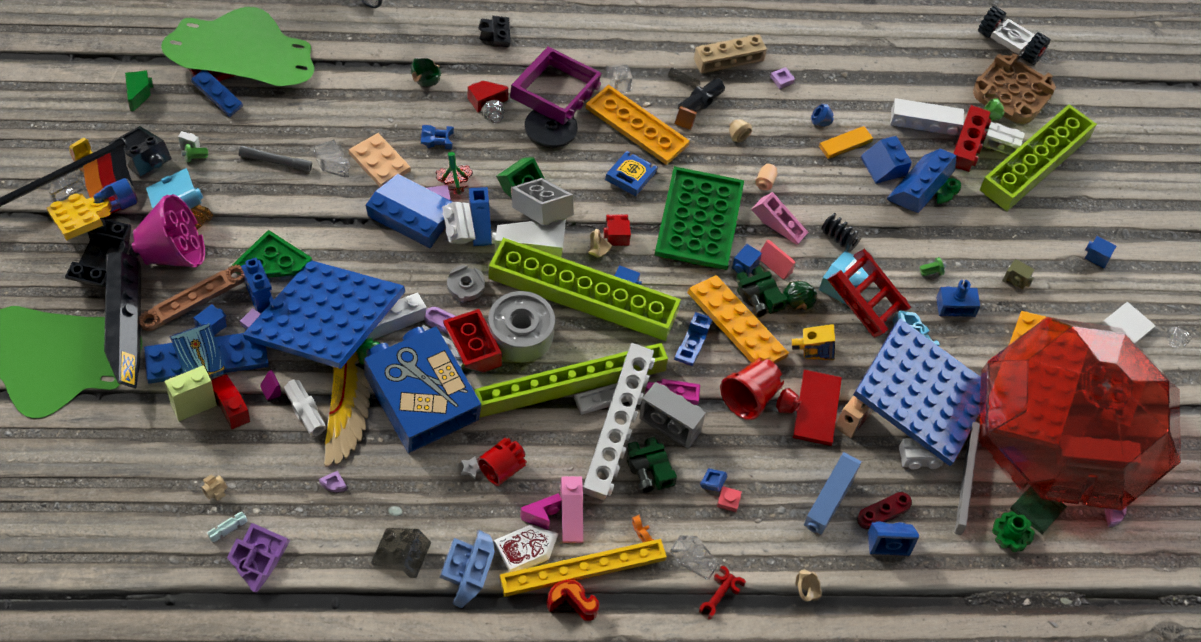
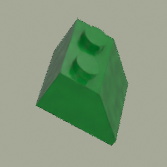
(519, 173)

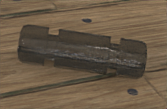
(683, 78)

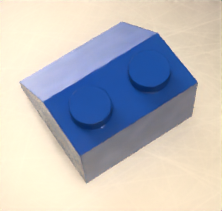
(886, 160)
(892, 538)

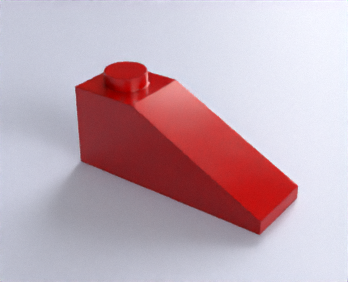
(230, 401)

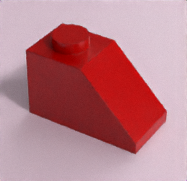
(485, 91)

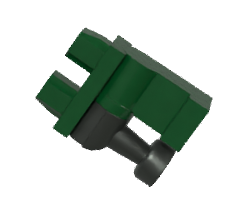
(761, 286)
(652, 459)

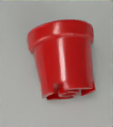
(751, 388)

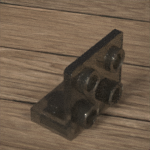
(402, 549)

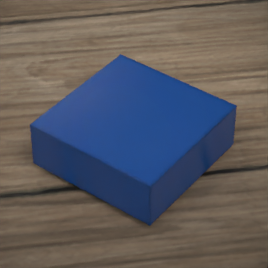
(713, 480)

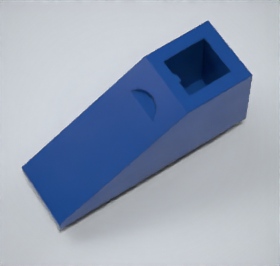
(480, 216)

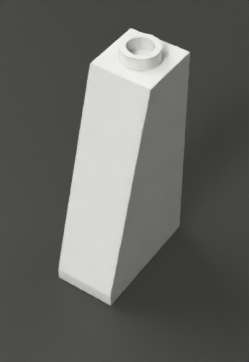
(533, 234)

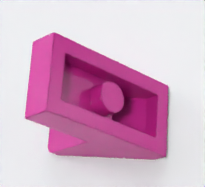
(537, 512)

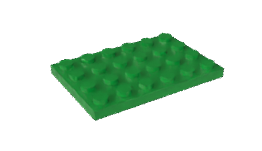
(699, 218)

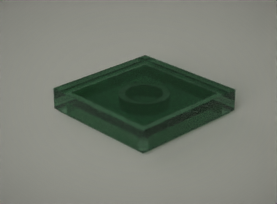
(1039, 511)

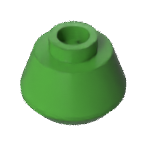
(996, 109)

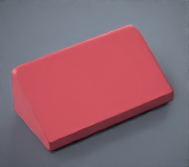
(777, 260)

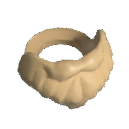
(598, 245)
(809, 582)

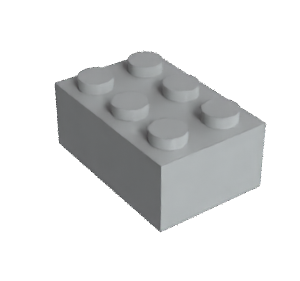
(542, 201)
(672, 415)

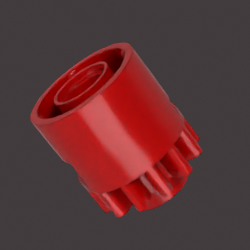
(502, 461)

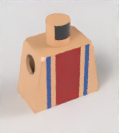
(859, 414)

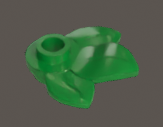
(948, 190)

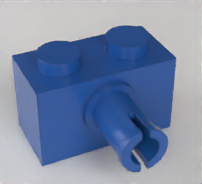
(958, 300)

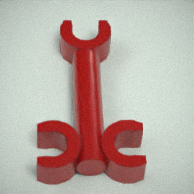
(728, 581)

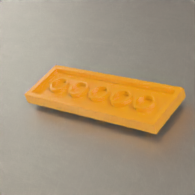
(637, 124)
(736, 321)

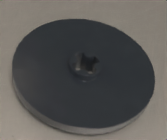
(539, 130)

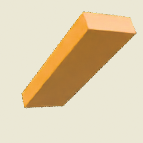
(845, 142)

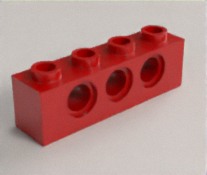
(970, 137)

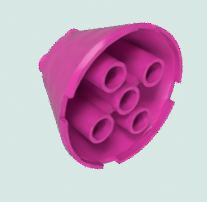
(169, 235)

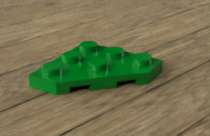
(276, 256)

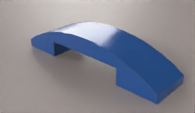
(694, 339)

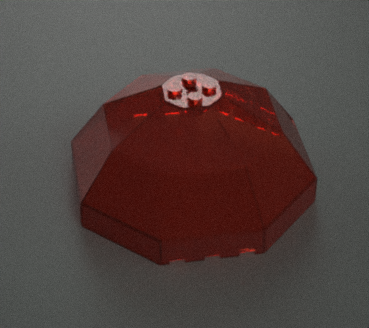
(1058, 424)

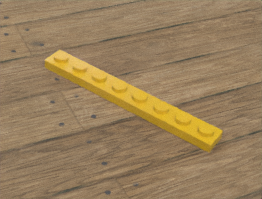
(582, 567)

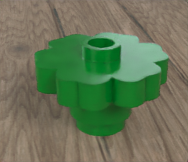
(1013, 531)

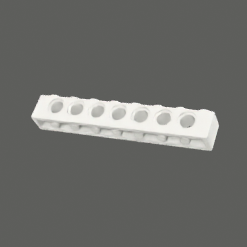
(593, 485)

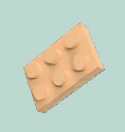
(379, 159)

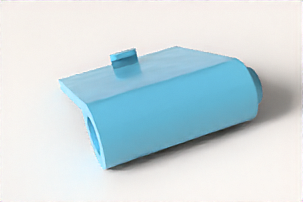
(177, 184)

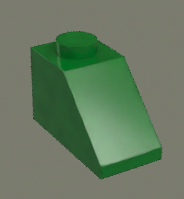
(138, 88)

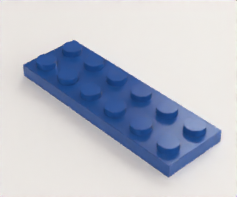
(235, 350)

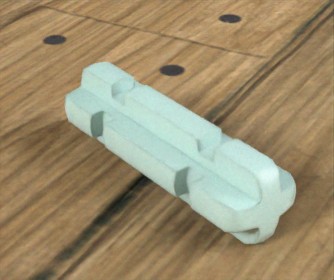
(227, 526)

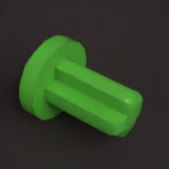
(194, 153)
(931, 268)

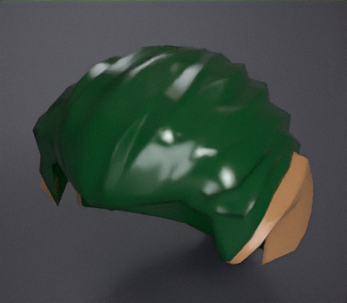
(425, 72)
(800, 294)

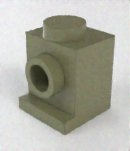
(1019, 274)

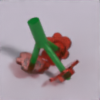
(462, 174)

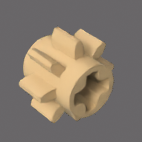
(214, 487)

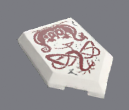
(526, 547)

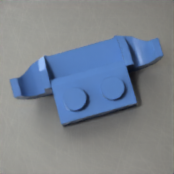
(468, 566)

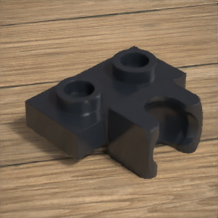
(496, 29)

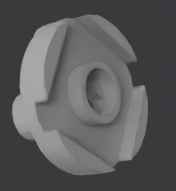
(462, 292)

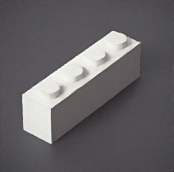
(927, 117)
(403, 314)

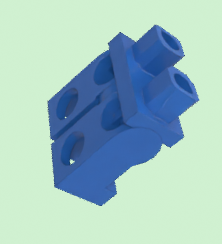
(257, 284)

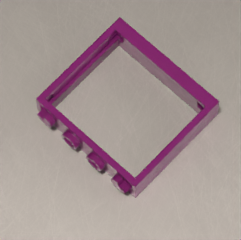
(566, 64)

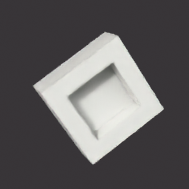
(188, 138)

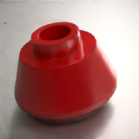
(788, 401)

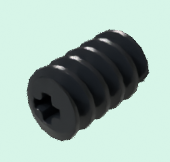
(840, 233)

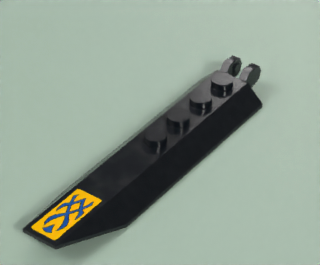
(122, 314)

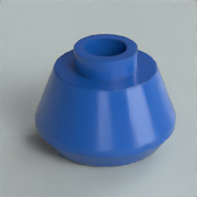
(822, 116)

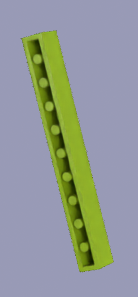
(560, 382)

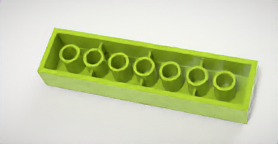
(1037, 157)

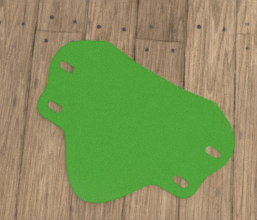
(241, 45)
(50, 358)

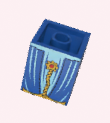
(198, 348)

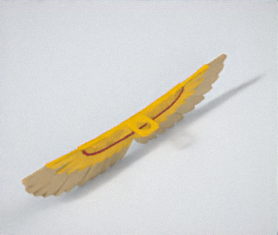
(347, 411)

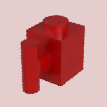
(617, 230)

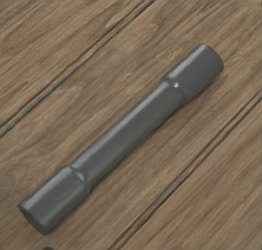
(296, 163)

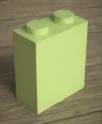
(191, 393)

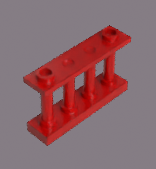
(858, 304)

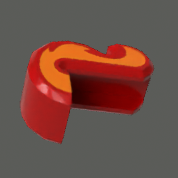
(575, 595)

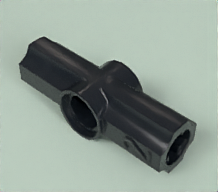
(703, 96)

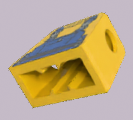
(817, 343)

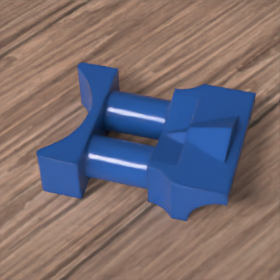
(429, 133)

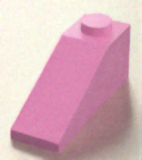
(779, 218)
(572, 509)

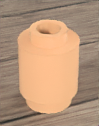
(766, 177)

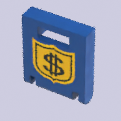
(632, 168)

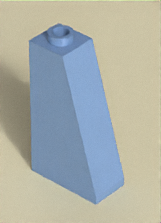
(832, 493)

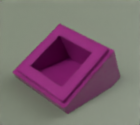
(270, 386)

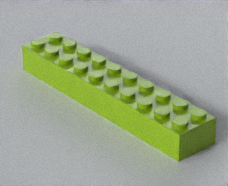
(584, 289)

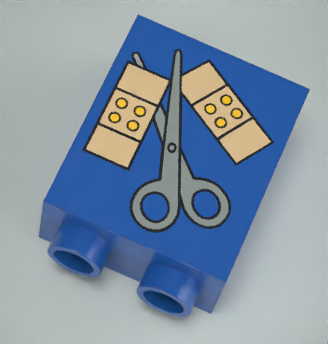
(421, 388)

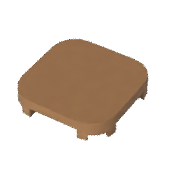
(1016, 86)

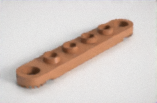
(191, 298)

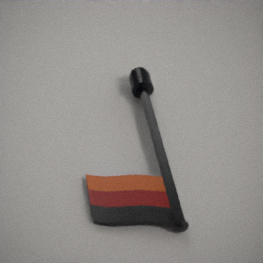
(99, 171)

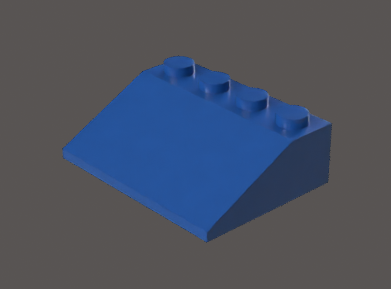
(409, 210)

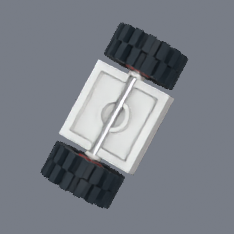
(1013, 35)

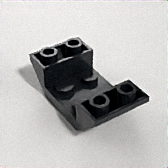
(102, 241)

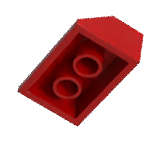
(474, 341)

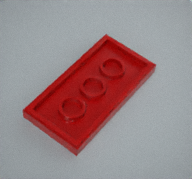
(818, 407)

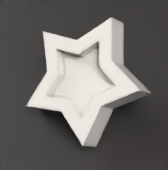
(470, 467)

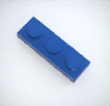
(217, 92)

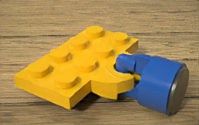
(82, 215)

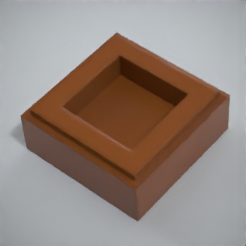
(685, 118)

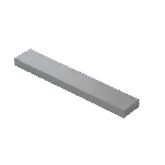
(967, 479)

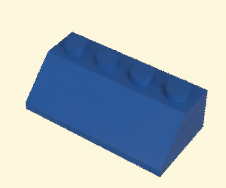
(924, 180)

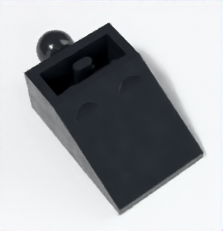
(144, 150)

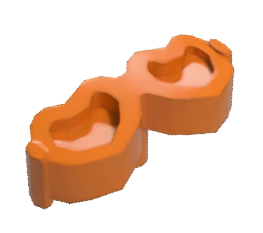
(640, 530)

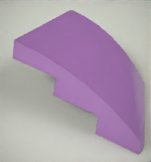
(257, 555)

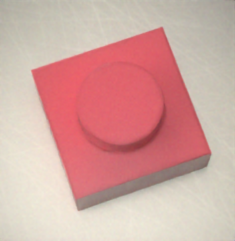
(729, 499)

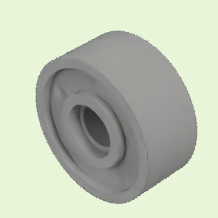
(522, 326)

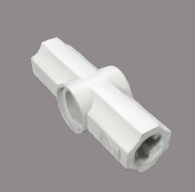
(305, 407)

